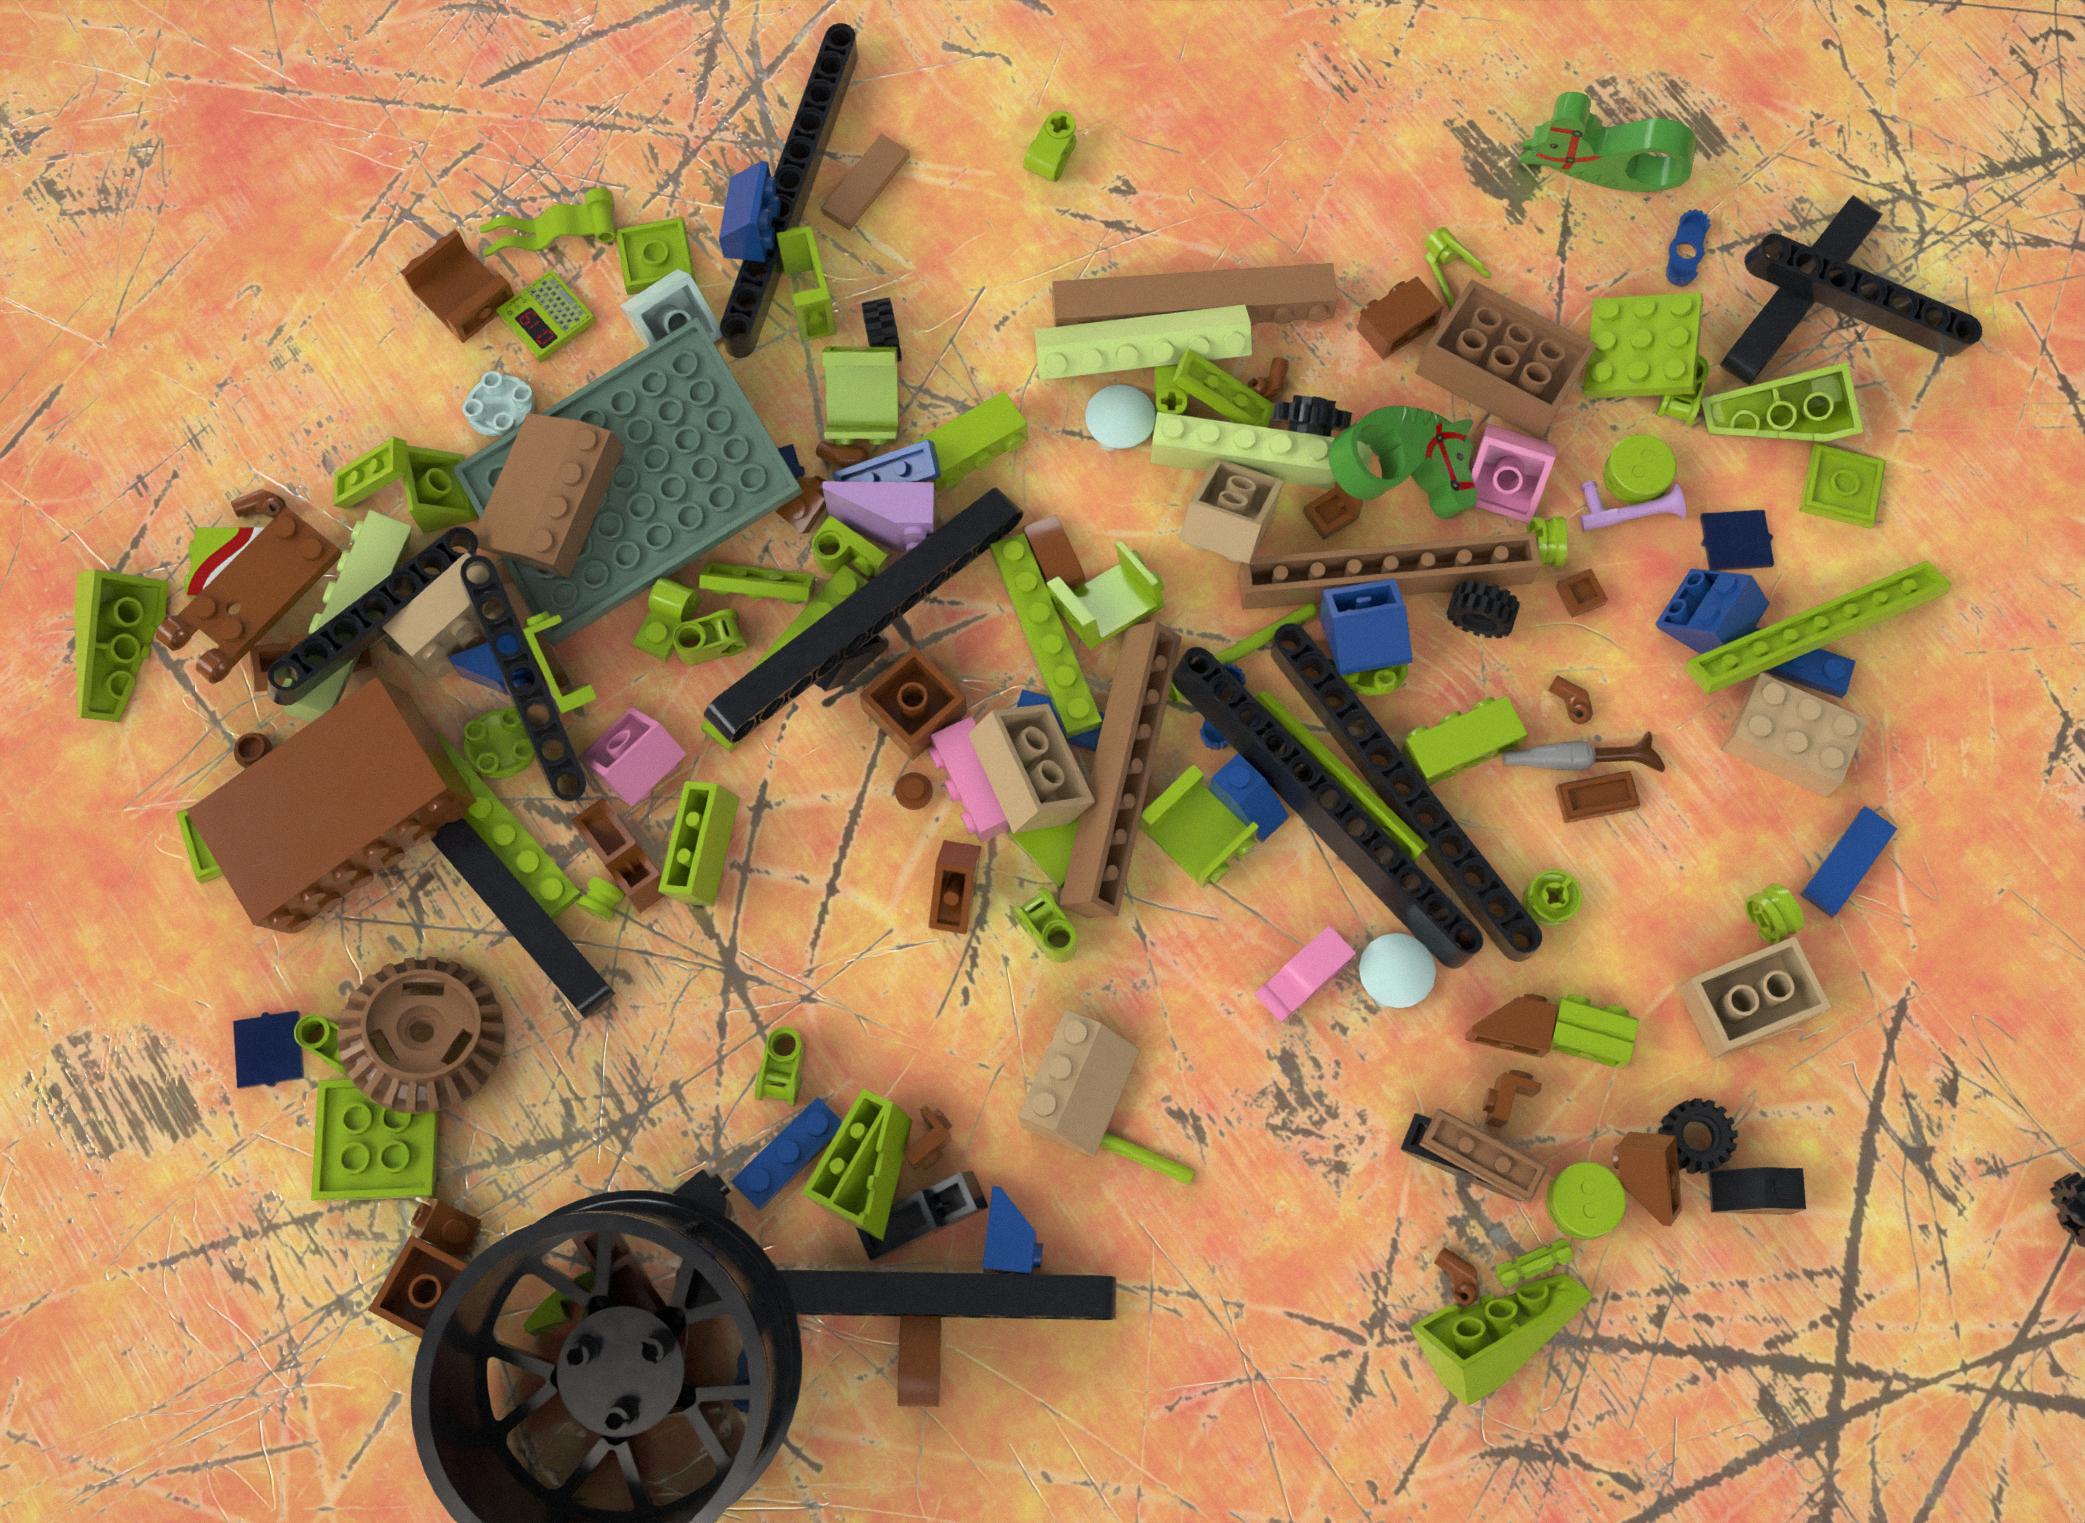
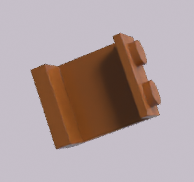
(456, 286)

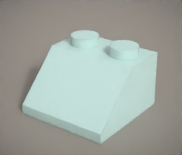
(668, 307)

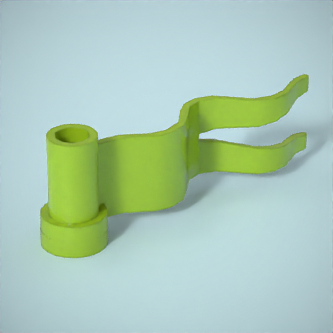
(558, 221)

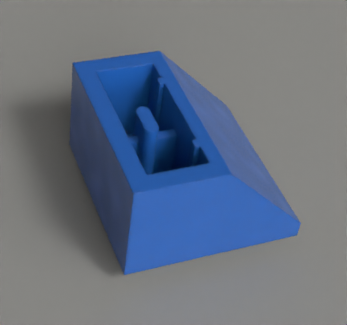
(749, 214)
(1713, 609)
(1366, 626)

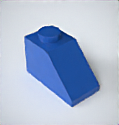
(479, 666)
(1248, 796)
(1009, 1238)

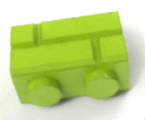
(1594, 1032)

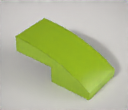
(554, 1309)

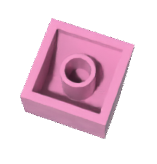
(1511, 472)
(633, 756)

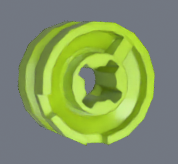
(1551, 539)
(1556, 882)
(1775, 913)

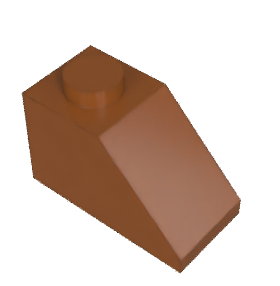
(954, 886)
(1518, 1026)
(1651, 1173)

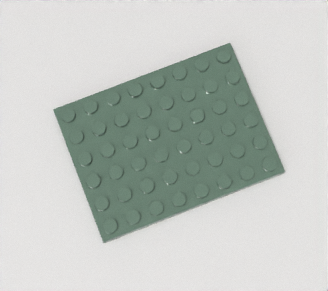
(685, 483)

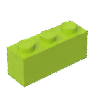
(977, 439)
(1464, 740)
(699, 843)

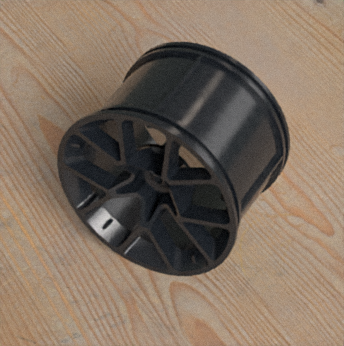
(614, 1370)

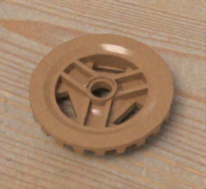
(420, 1077)

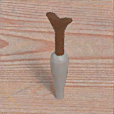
(1582, 755)

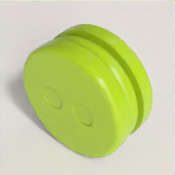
(1639, 469)
(1586, 1201)

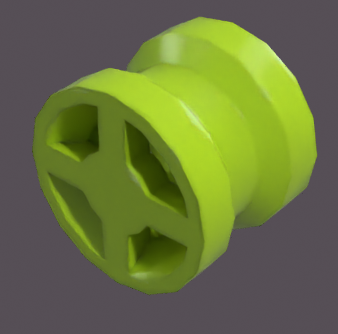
(601, 899)

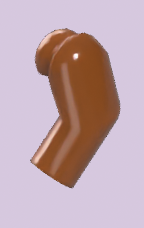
(1274, 382)
(841, 455)
(260, 501)
(1575, 697)
(1463, 1276)

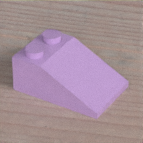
(886, 512)

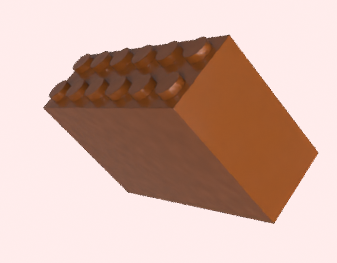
(331, 807)

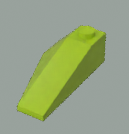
(1797, 407)
(113, 635)
(1489, 1342)

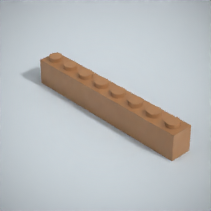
(1268, 293)
(1415, 566)
(1121, 771)

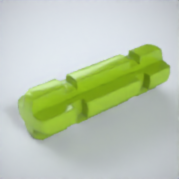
(1534, 1262)

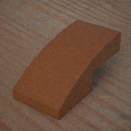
(1053, 551)
(919, 1361)

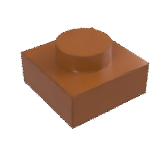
(1581, 593)

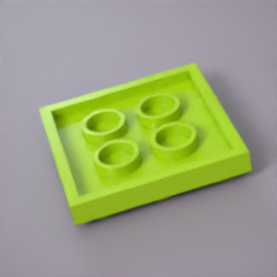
(1644, 345)
(369, 1149)

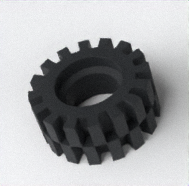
(881, 324)
(1483, 609)
(1717, 1123)

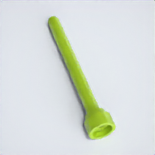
(1255, 641)

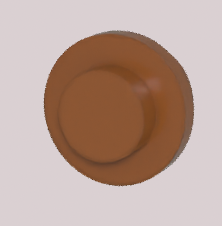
(251, 748)
(913, 791)

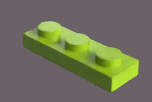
(1222, 391)
(370, 472)
(757, 582)

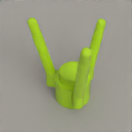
(1445, 249)

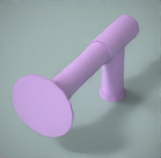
(1598, 517)

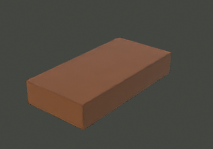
(1597, 796)

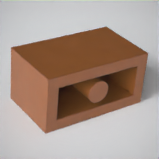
(1399, 317)

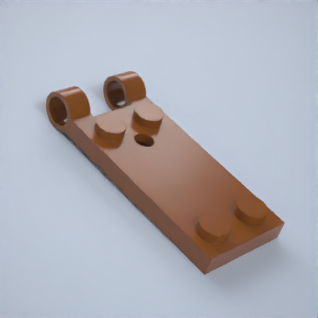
(267, 583)

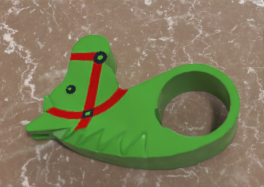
(1612, 155)
(1408, 444)

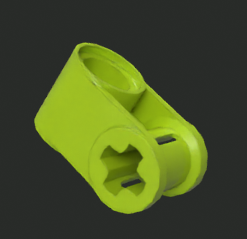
(1052, 146)
(1168, 394)
(1686, 405)
(712, 638)
(1043, 920)
(327, 1047)
(781, 1069)

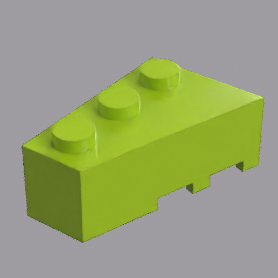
(862, 1164)

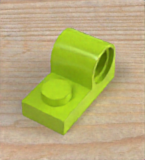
(851, 547)
(669, 606)

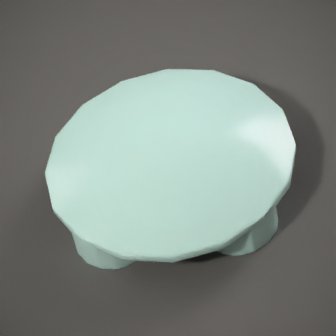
(498, 404)
(1120, 417)
(1397, 970)

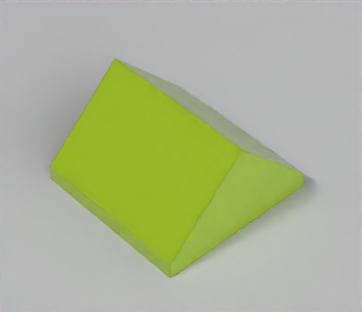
(434, 490)

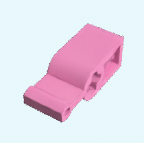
(1305, 974)

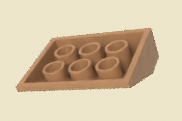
(1505, 359)
(549, 492)

